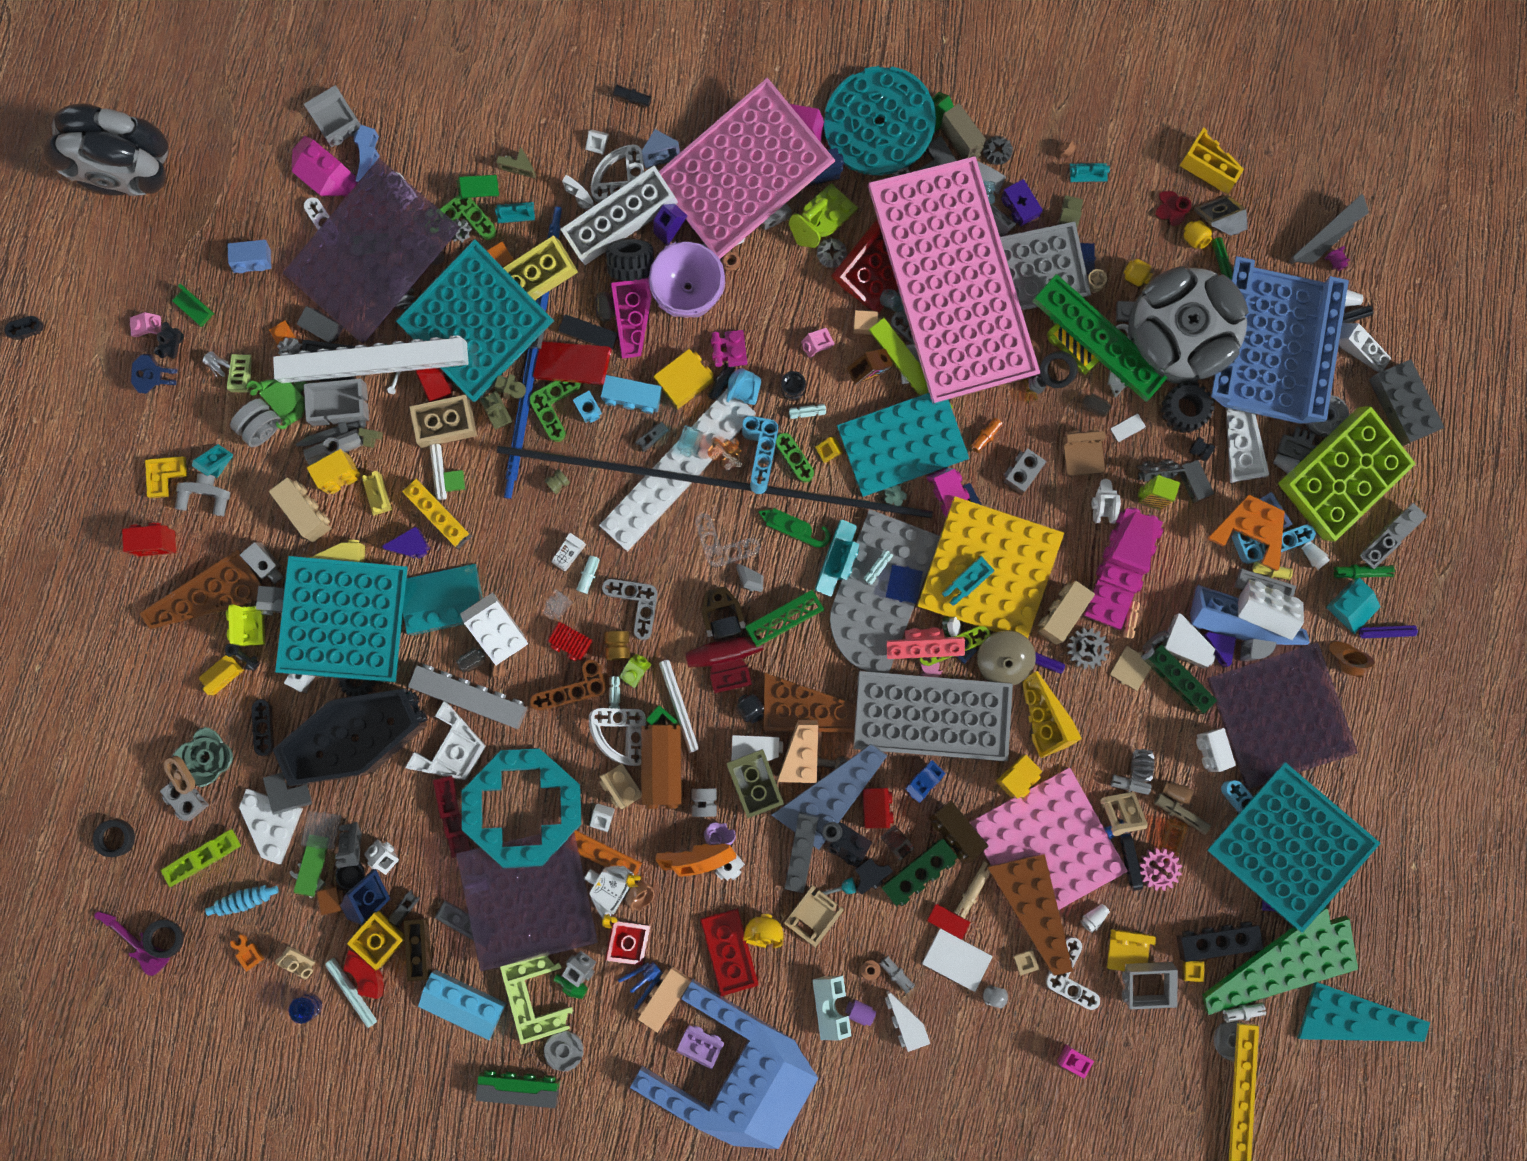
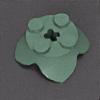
(192, 753)

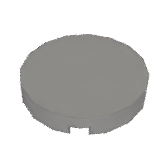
(1225, 1039)
(563, 1051)

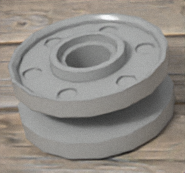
(1337, 414)

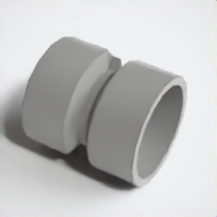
(707, 796)

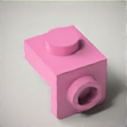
(144, 324)

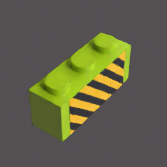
(1059, 337)
(1158, 492)

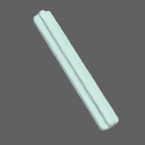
(350, 992)

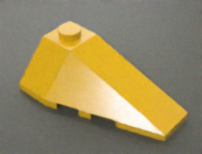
(1050, 721)

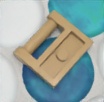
(1129, 810)

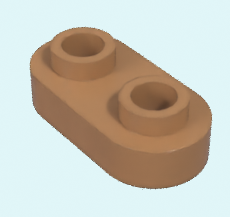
(179, 775)

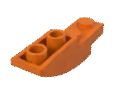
(700, 860)

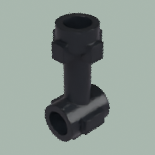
(235, 650)

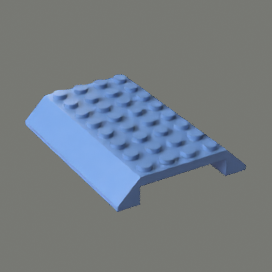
(1287, 346)

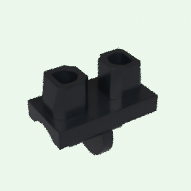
(168, 341)

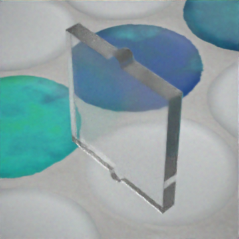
(321, 830)

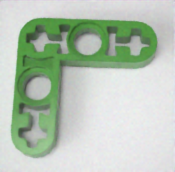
(467, 211)
(549, 400)

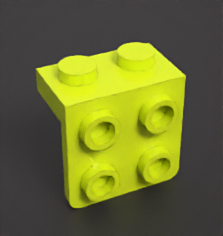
(245, 626)

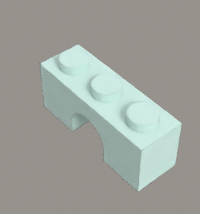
(831, 1024)

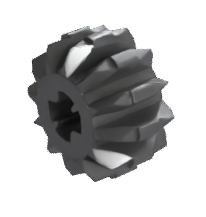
(1142, 765)

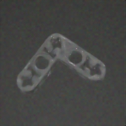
(716, 548)

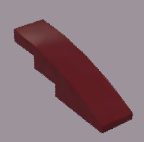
(451, 815)

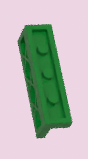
(782, 614)

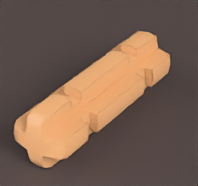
(1131, 620)

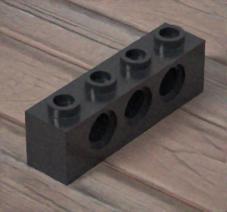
(1250, 941)

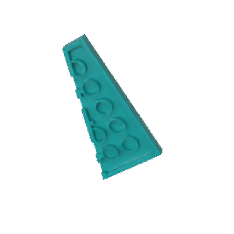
(1343, 1016)

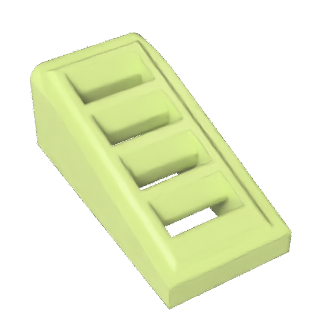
(231, 383)

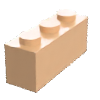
(663, 998)

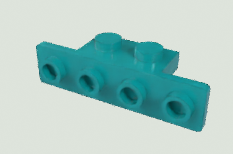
(838, 559)

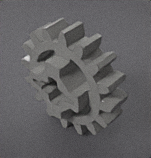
(1083, 642)

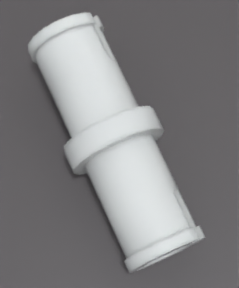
(1244, 1012)

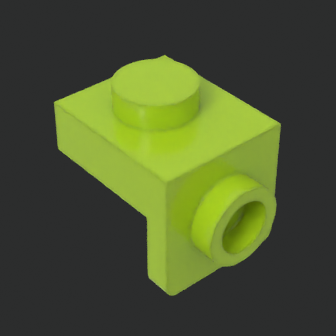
(635, 670)

